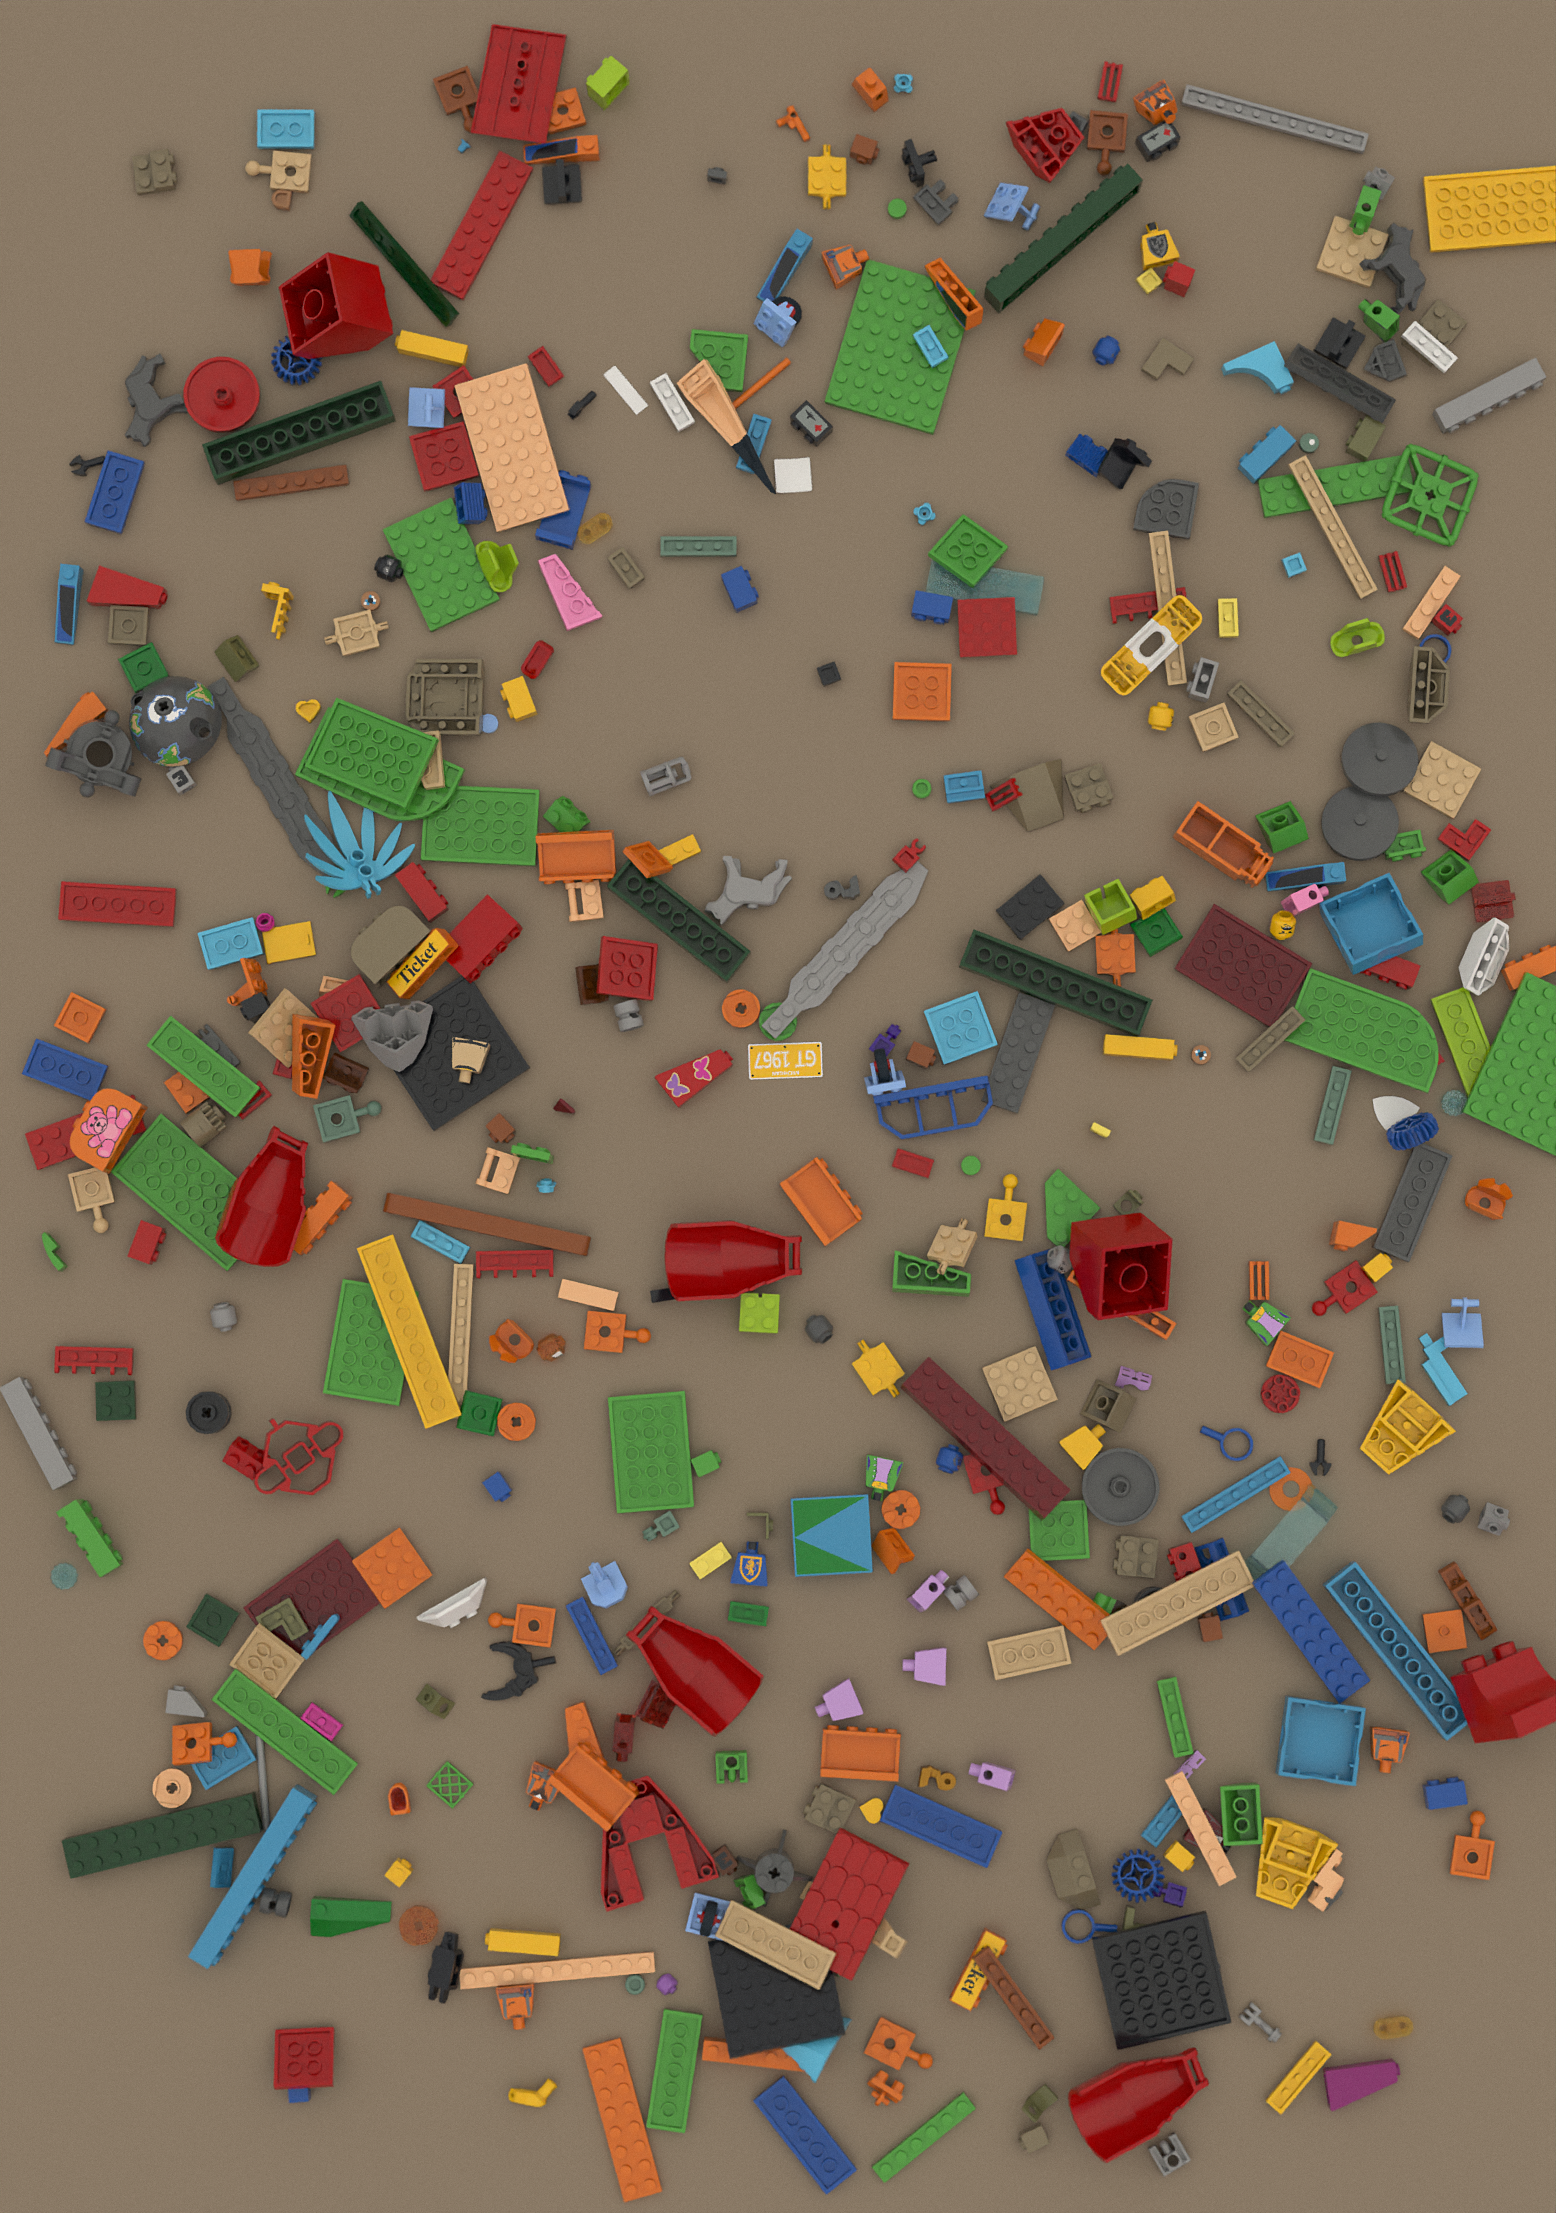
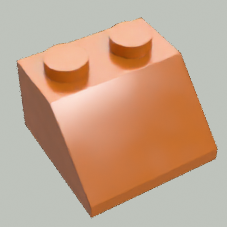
(1044, 341)
(1348, 1235)

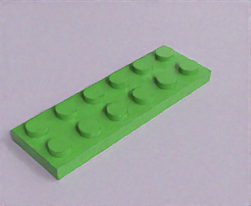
(203, 1066)
(674, 2070)

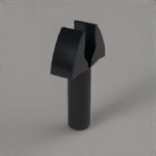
(576, 409)
(85, 464)
(1320, 1459)

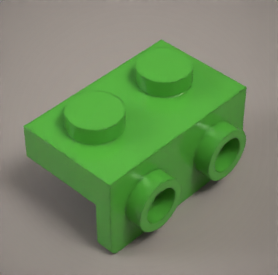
(566, 816)
(1406, 844)

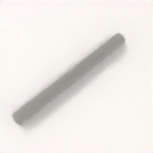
(262, 1782)

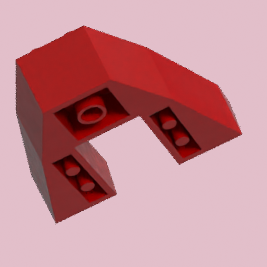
(647, 1816)

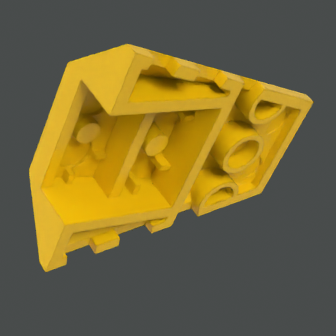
(1403, 1429)
(1289, 1860)

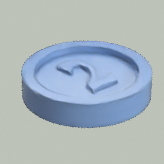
(490, 723)

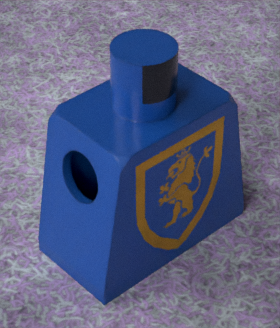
(750, 1567)

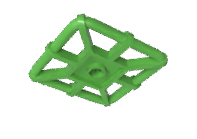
(1419, 501)

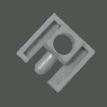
(1179, 2151)

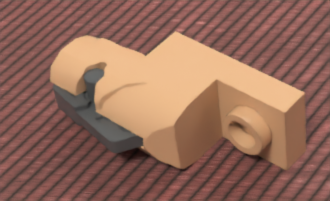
(1328, 1883)

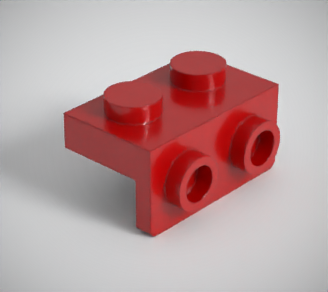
(244, 1457)

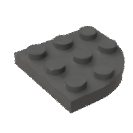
(1168, 508)

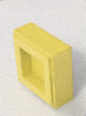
(1149, 281)
(1100, 1130)

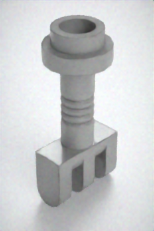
(1274, 2034)

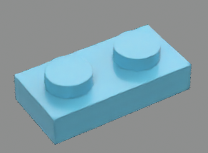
(930, 346)

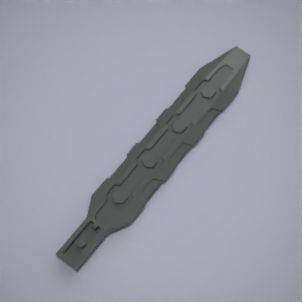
(271, 774)

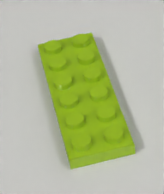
(1462, 1033)

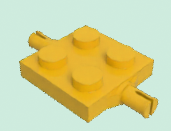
(827, 176)
(878, 1368)

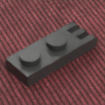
(218, 1045)

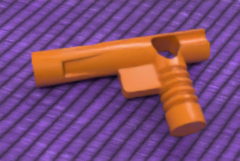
(794, 122)

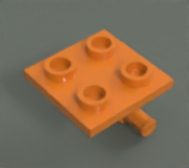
(254, 982)

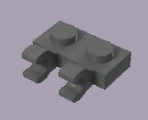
(933, 204)

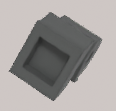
(834, 889)

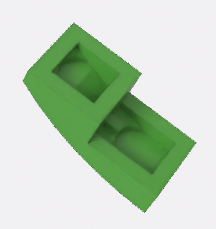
(51, 1247)

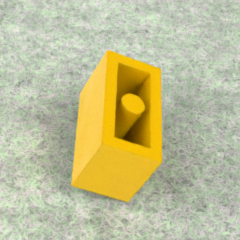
(519, 699)
(1152, 897)

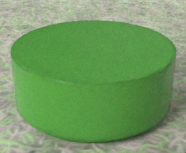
(897, 208)
(921, 788)
(970, 1165)

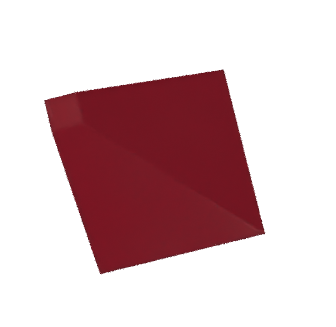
(564, 1107)

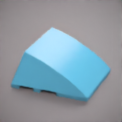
(814, 2055)

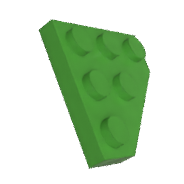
(725, 354)
(1065, 1205)

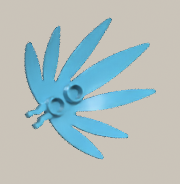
(358, 863)

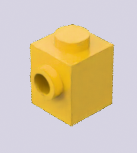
(399, 1871)

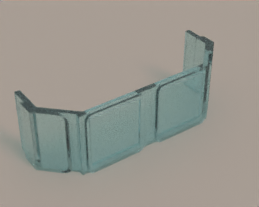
(1293, 1532)

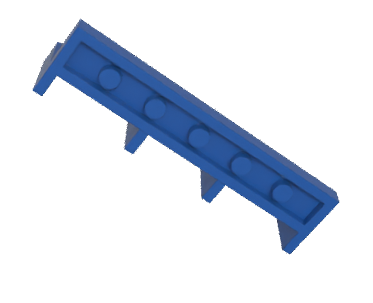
(940, 1090)

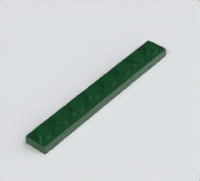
(404, 264)

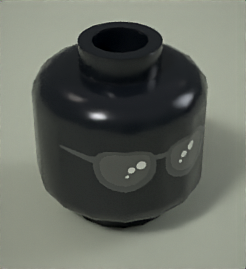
(388, 568)

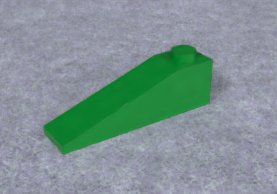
(342, 1915)

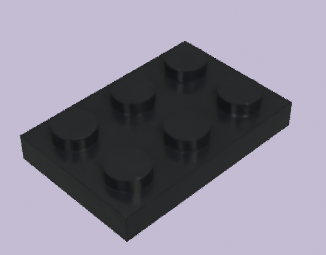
(1030, 907)

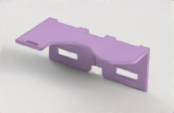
(1124, 1380)
(1192, 1762)

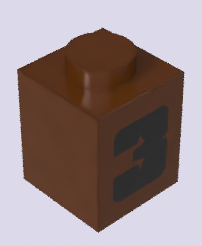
(725, 1860)

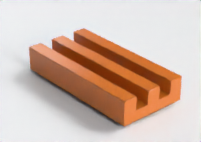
(1259, 1287)

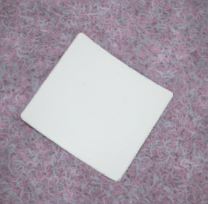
(793, 475)

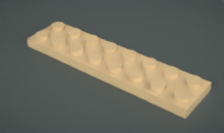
(1177, 1603)

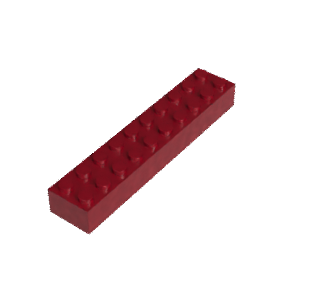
(985, 1438)

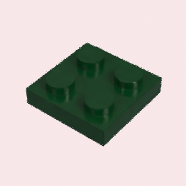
(115, 1400)
(212, 1620)

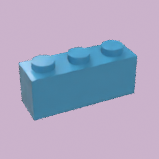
(1266, 453)

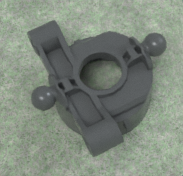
(76, 761)

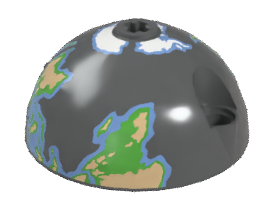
(170, 734)

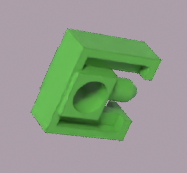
(721, 1765)
(751, 1891)

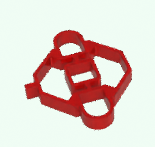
(267, 1462)

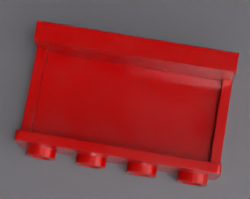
(481, 938)

